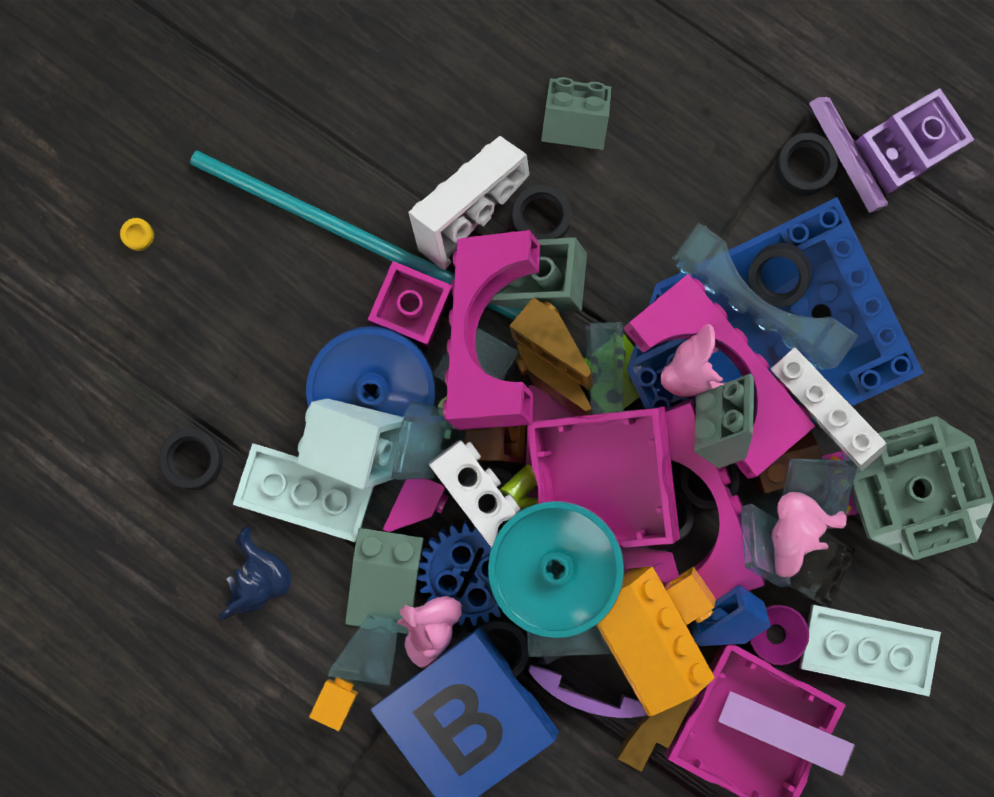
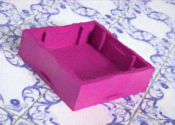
(612, 467)
(735, 758)

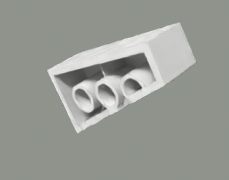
(467, 199)

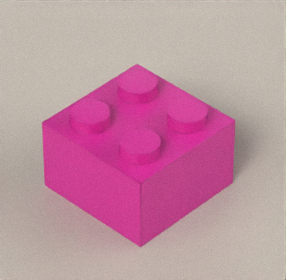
(410, 304)

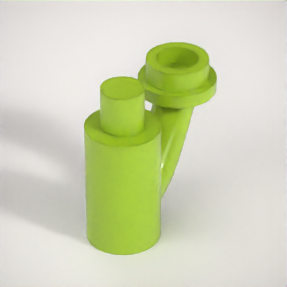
(520, 487)

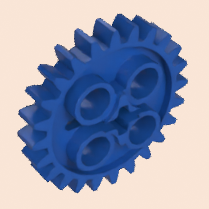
(444, 561)

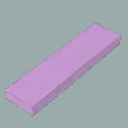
(848, 154)
(786, 733)

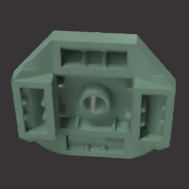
(954, 496)

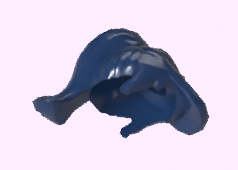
(261, 578)

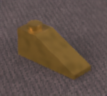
(545, 334)
(553, 382)

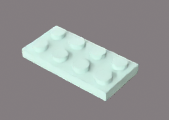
(297, 494)
(870, 650)

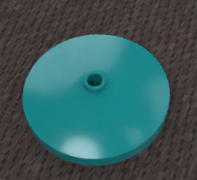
(524, 575)

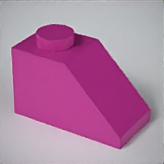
(416, 503)

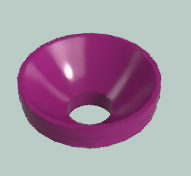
(795, 637)

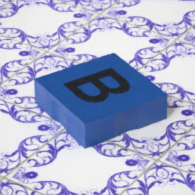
(465, 719)

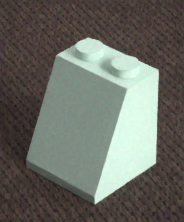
(349, 442)

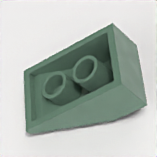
(558, 281)
(383, 575)

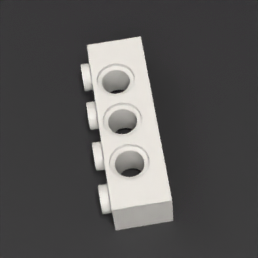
(829, 409)
(447, 468)

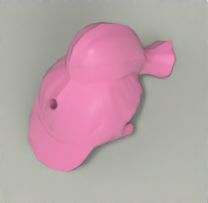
(690, 369)
(799, 530)
(429, 628)

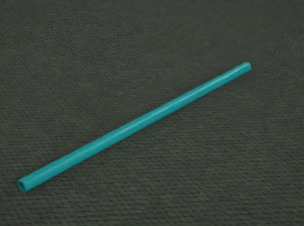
(329, 222)

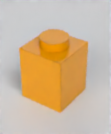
(691, 596)
(334, 703)

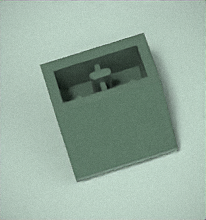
(576, 113)
(725, 422)

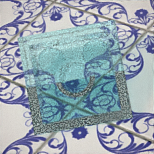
(420, 441)

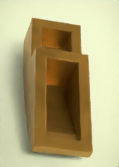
(649, 731)

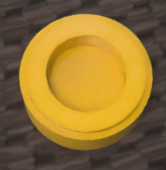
(137, 234)

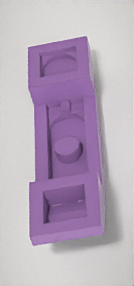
(549, 680)

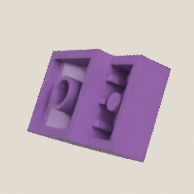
(913, 141)

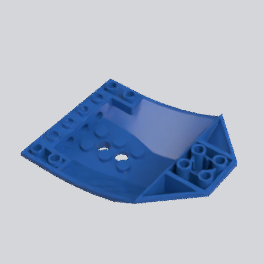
(839, 280)

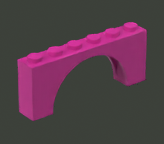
(481, 271)
(776, 416)
(725, 563)

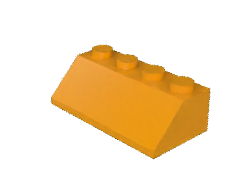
(653, 643)

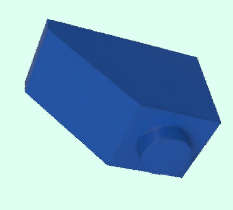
(734, 620)

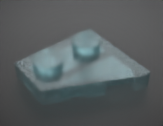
(369, 652)

